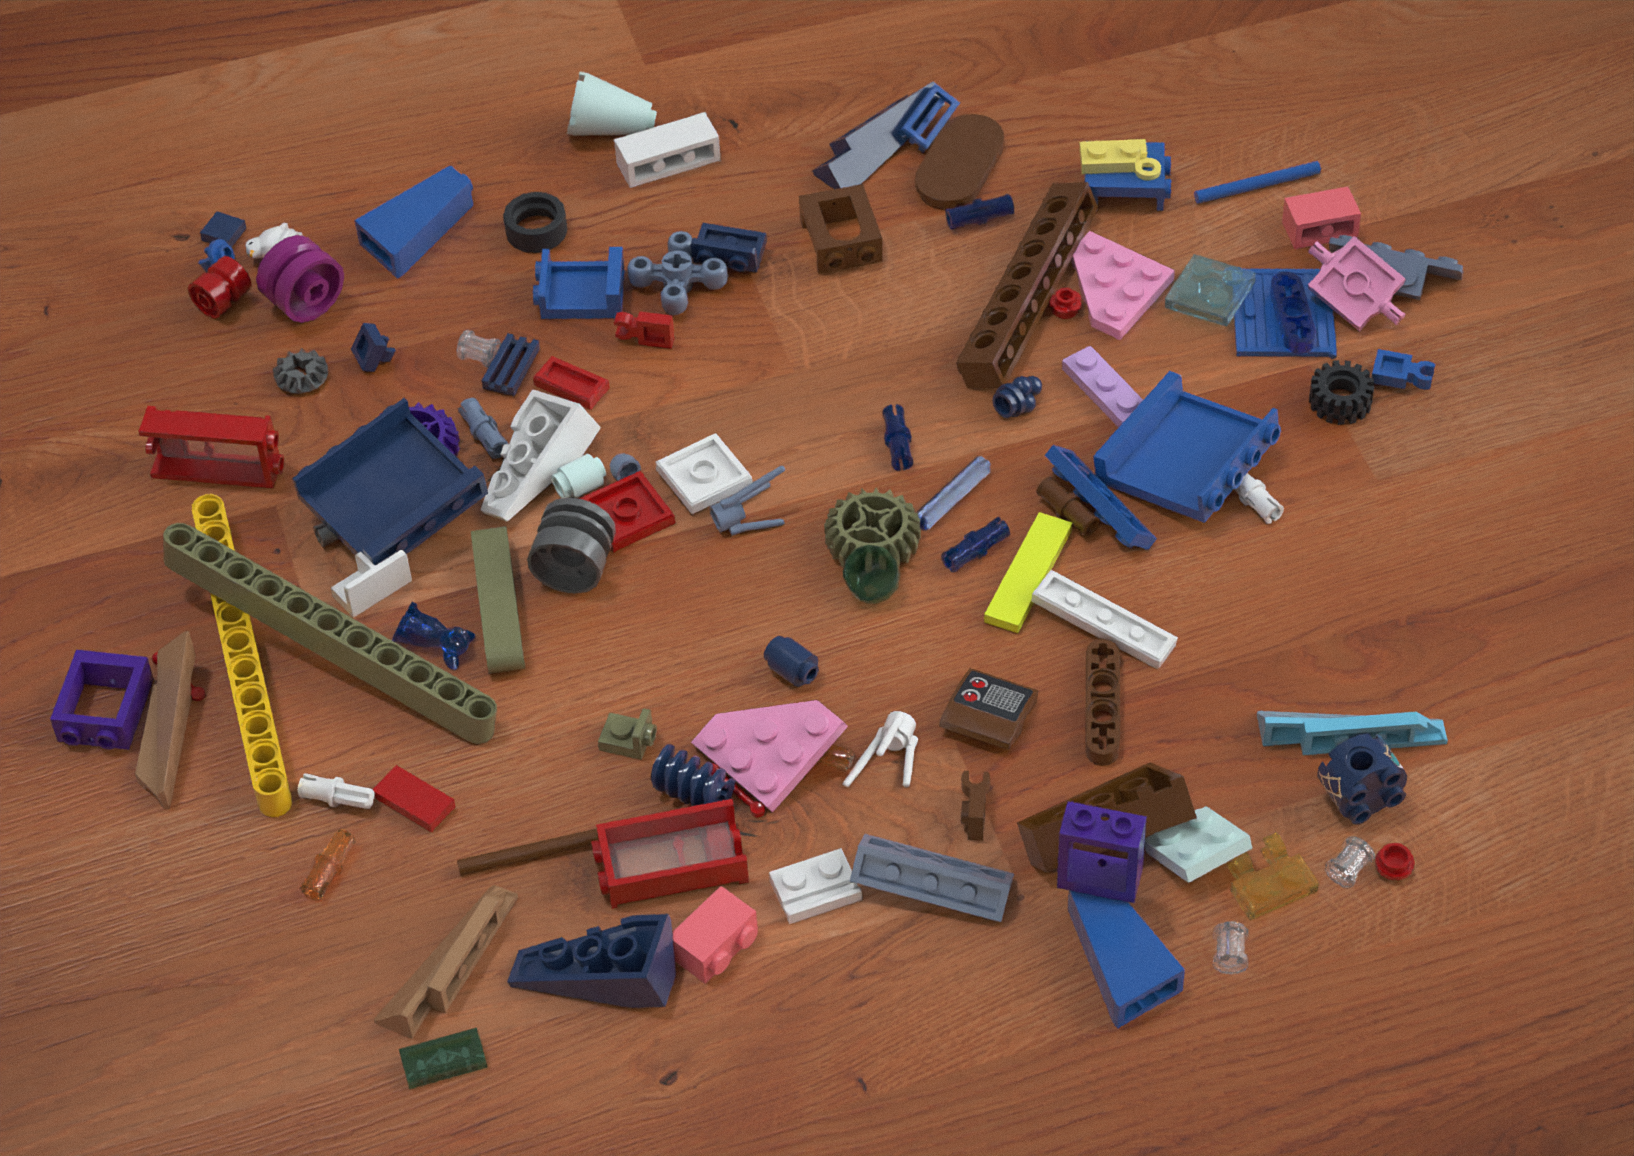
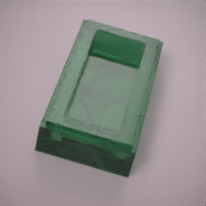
(443, 1058)

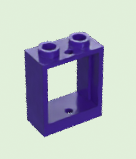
(109, 671)
(1096, 872)

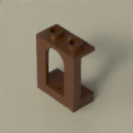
(838, 206)

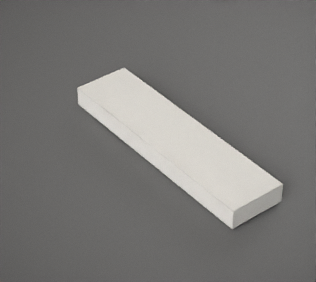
(1104, 619)

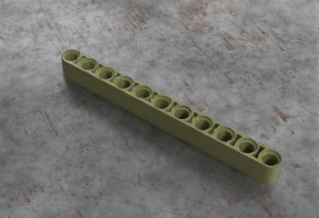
(330, 633)

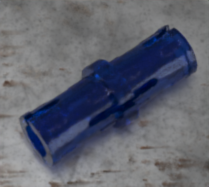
(979, 211)
(897, 437)
(975, 544)

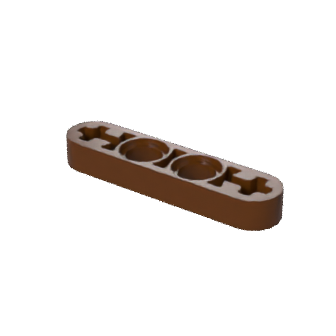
(1102, 701)

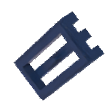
(509, 343)

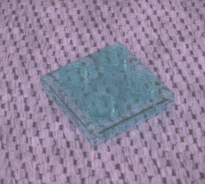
(1210, 290)

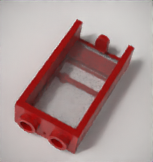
(212, 447)
(669, 852)

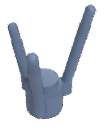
(730, 511)

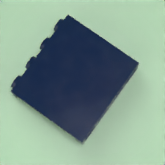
(388, 486)

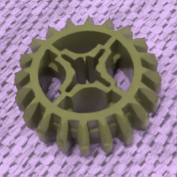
(874, 522)

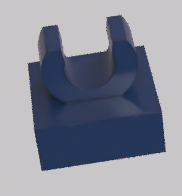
(371, 347)

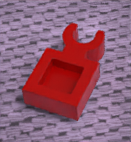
(649, 328)

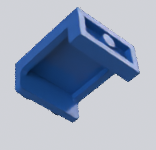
(1129, 185)
(580, 287)

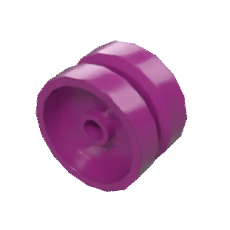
(300, 278)

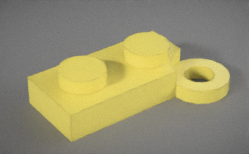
(1118, 157)

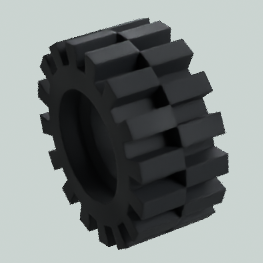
(1340, 406)

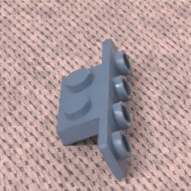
(1411, 265)

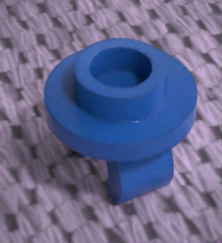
(216, 250)

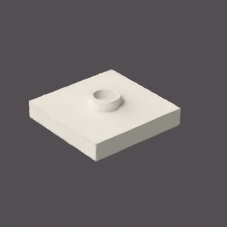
(703, 473)

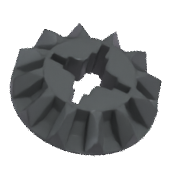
(294, 380)

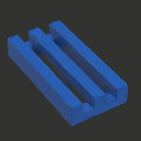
(915, 135)

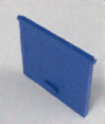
(1257, 325)

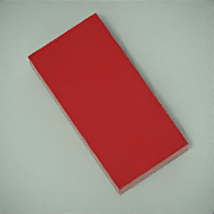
(571, 382)
(414, 798)

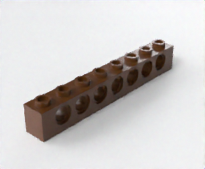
(1027, 285)

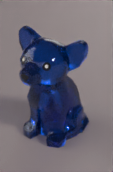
(426, 631)

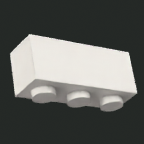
(667, 149)

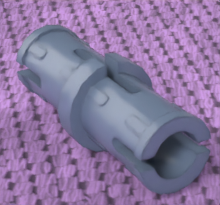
(482, 427)

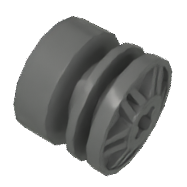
(571, 545)

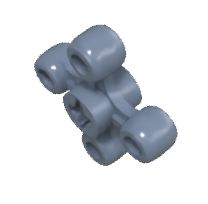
(677, 273)

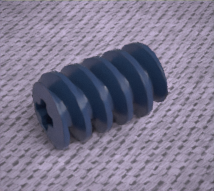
(688, 781)

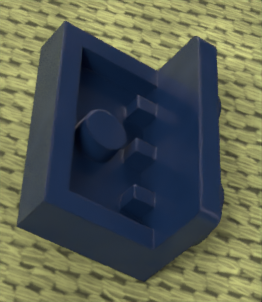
(734, 246)

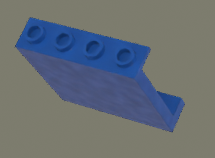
(1184, 450)

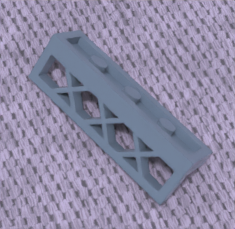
(931, 877)

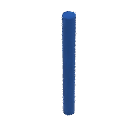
(1257, 182)

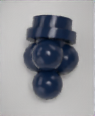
(1017, 397)

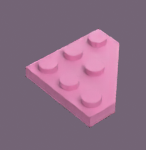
(1117, 283)
(770, 746)

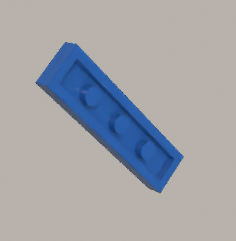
(1092, 490)

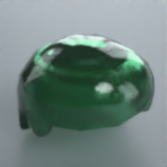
(874, 585)

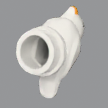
(260, 245)

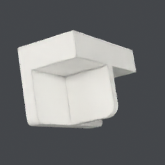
(372, 582)

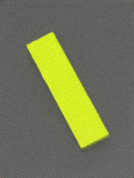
(1027, 571)

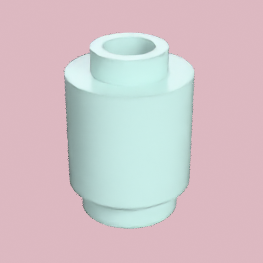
(579, 477)

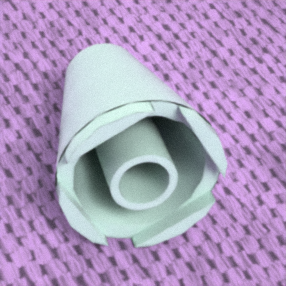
(607, 110)

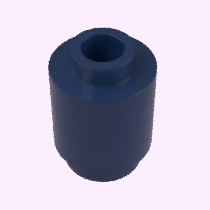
(791, 660)

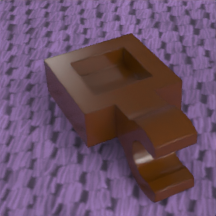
(974, 810)

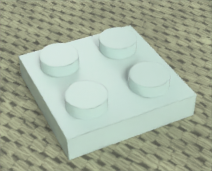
(1198, 844)

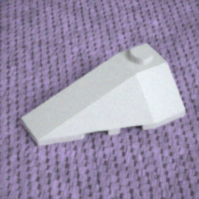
(544, 438)

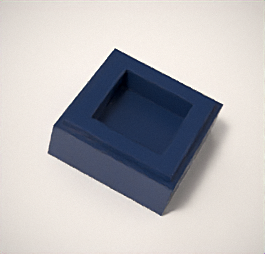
(223, 227)

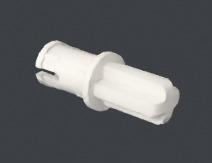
(335, 791)

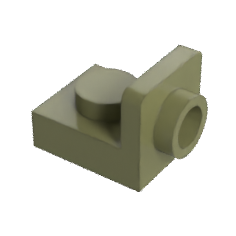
(628, 735)

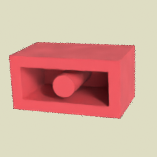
(1320, 216)
(714, 934)

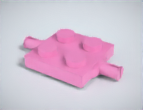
(1356, 283)

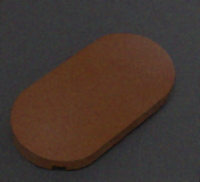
(959, 161)

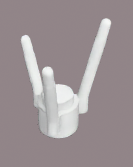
(893, 735)

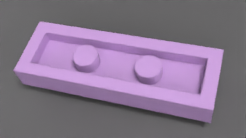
(1102, 384)

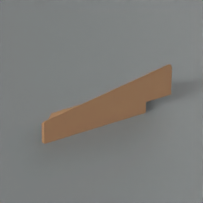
(166, 719)
(448, 966)

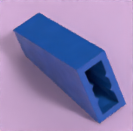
(415, 220)
(1124, 955)

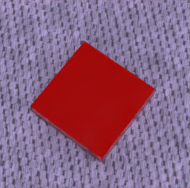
(633, 508)

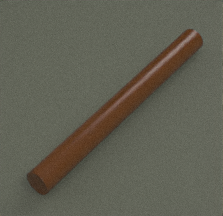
(526, 852)

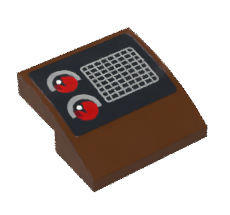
(988, 708)

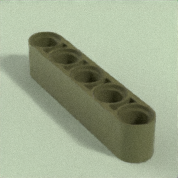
(497, 600)

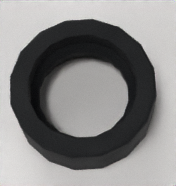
(535, 205)

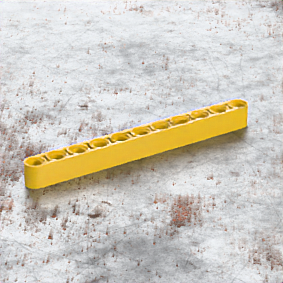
(246, 678)

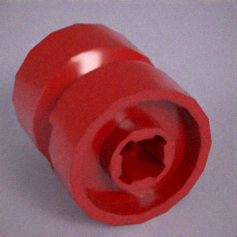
(222, 283)

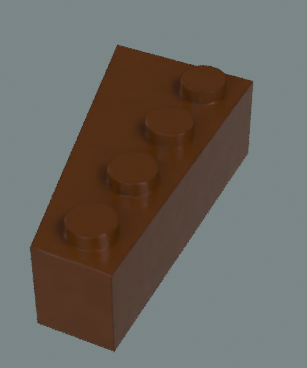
(1143, 791)

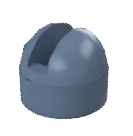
(623, 466)

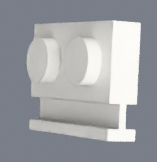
(815, 886)

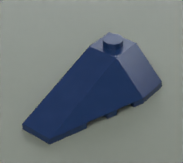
(612, 966)

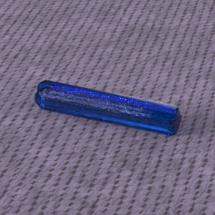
(953, 492)

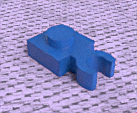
(1396, 370)

